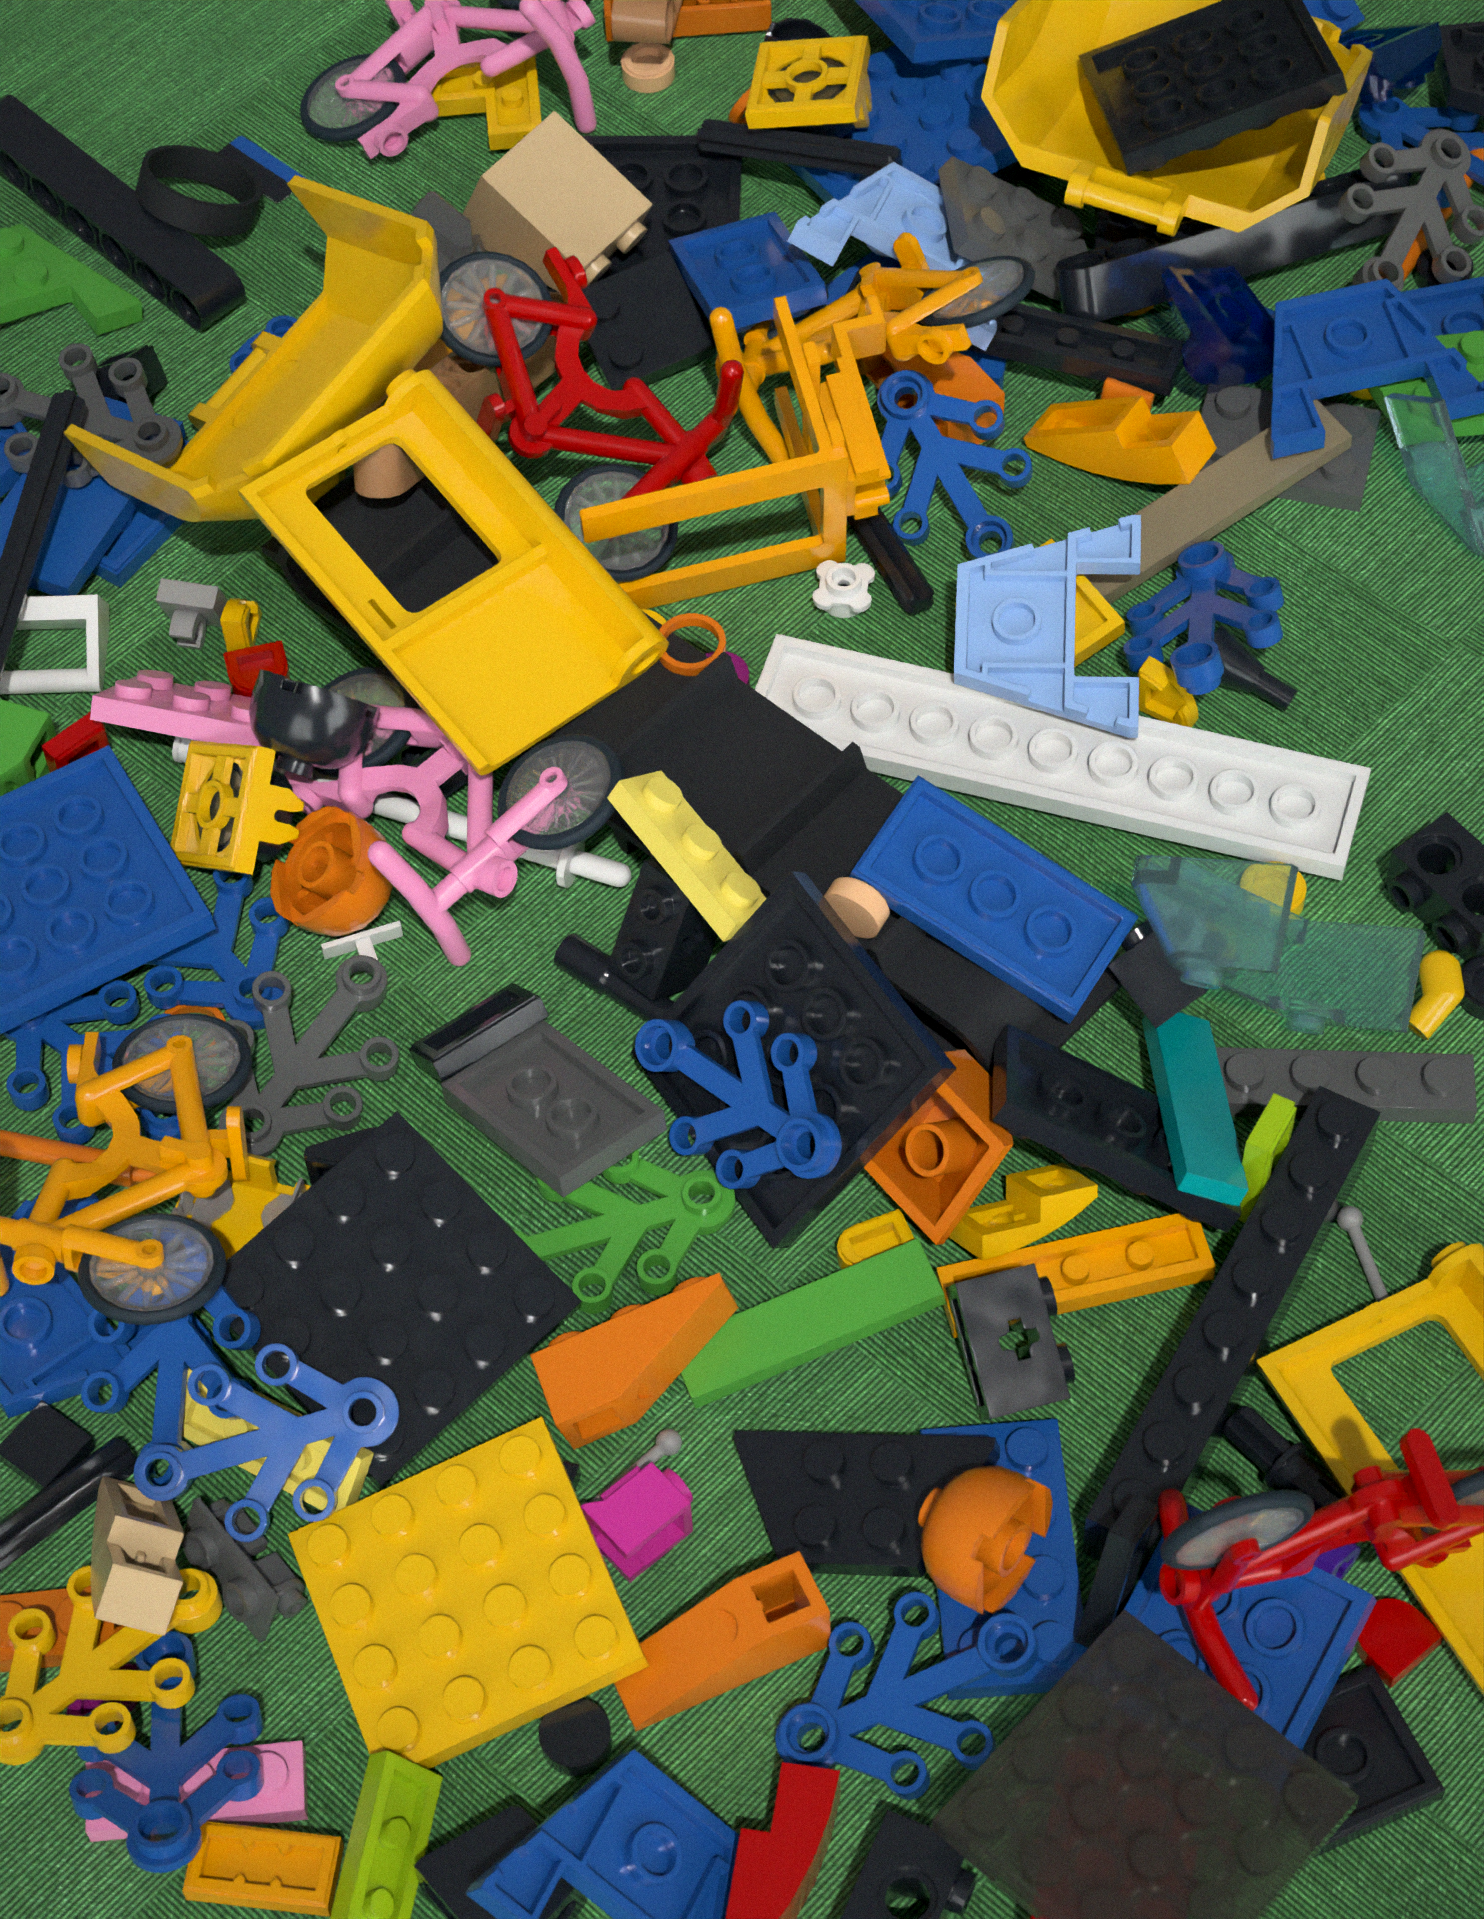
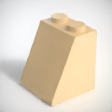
(559, 195)

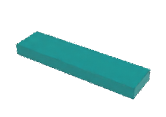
(1195, 1109)

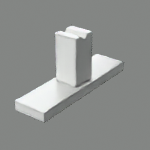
(362, 941)

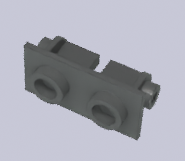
(249, 1588)

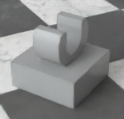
(190, 610)

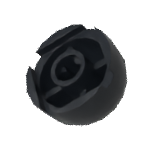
(308, 724)

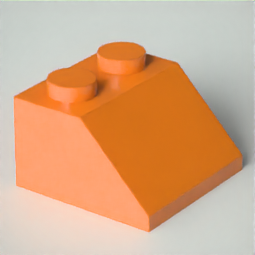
(944, 1151)

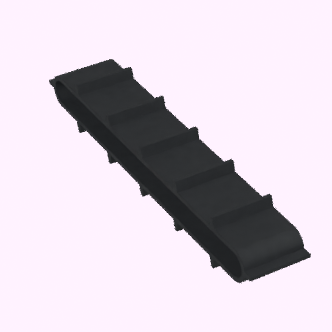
(741, 762)

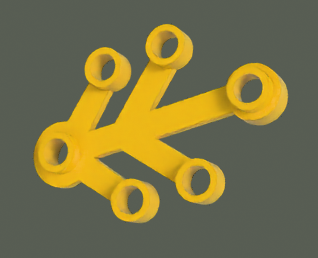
(92, 1673)

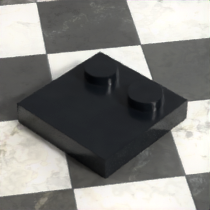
(646, 323)

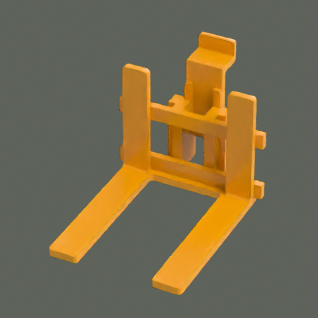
(834, 453)

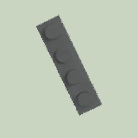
(1394, 1083)

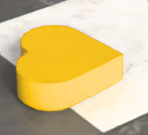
(872, 1238)

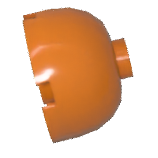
(328, 876)
(980, 1534)

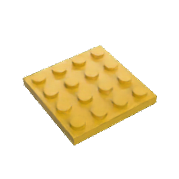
(467, 1600)

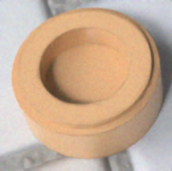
(648, 67)
(858, 906)

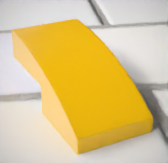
(1034, 1207)

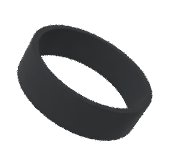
(191, 213)

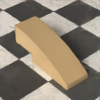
(134, 1558)

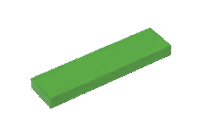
(814, 1321)

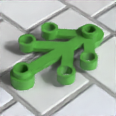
(626, 1223)

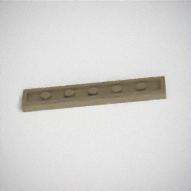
(1219, 499)

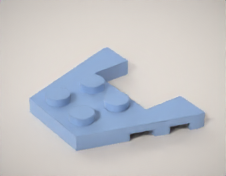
(877, 214)
(1021, 626)

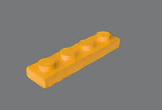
(1103, 1263)

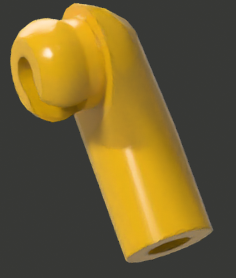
(1441, 992)

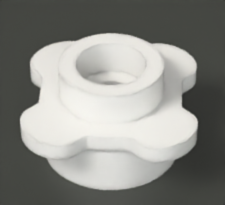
(843, 588)

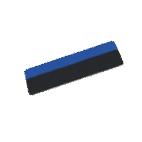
(268, 169)

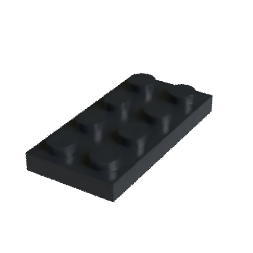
(1091, 1121)

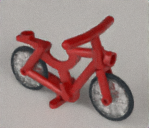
(500, 316)
(1264, 1539)

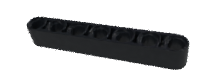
(111, 219)
(1129, 272)

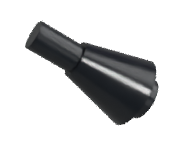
(1247, 673)

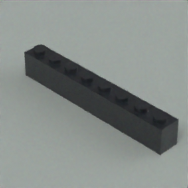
(1239, 1314)

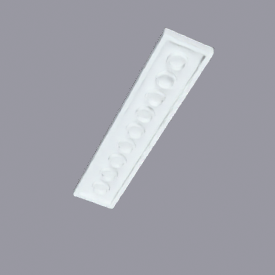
(1162, 785)

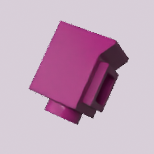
(640, 1518)

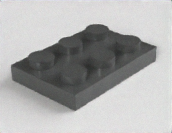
(1006, 220)
(1240, 413)
(553, 1107)

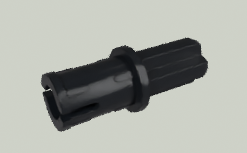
(1282, 1462)

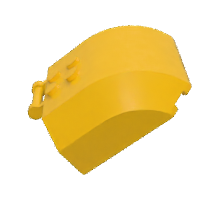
(1057, 128)
(324, 373)

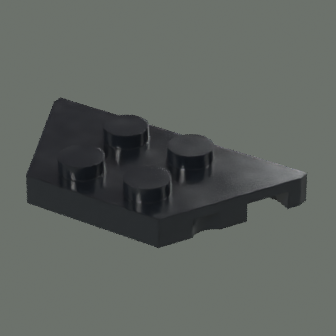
(853, 1496)

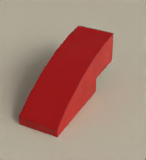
(781, 1866)

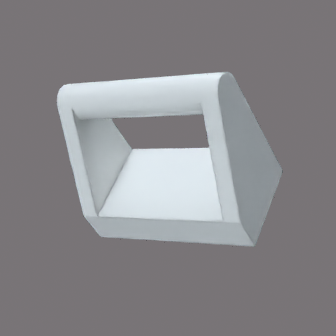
(63, 613)

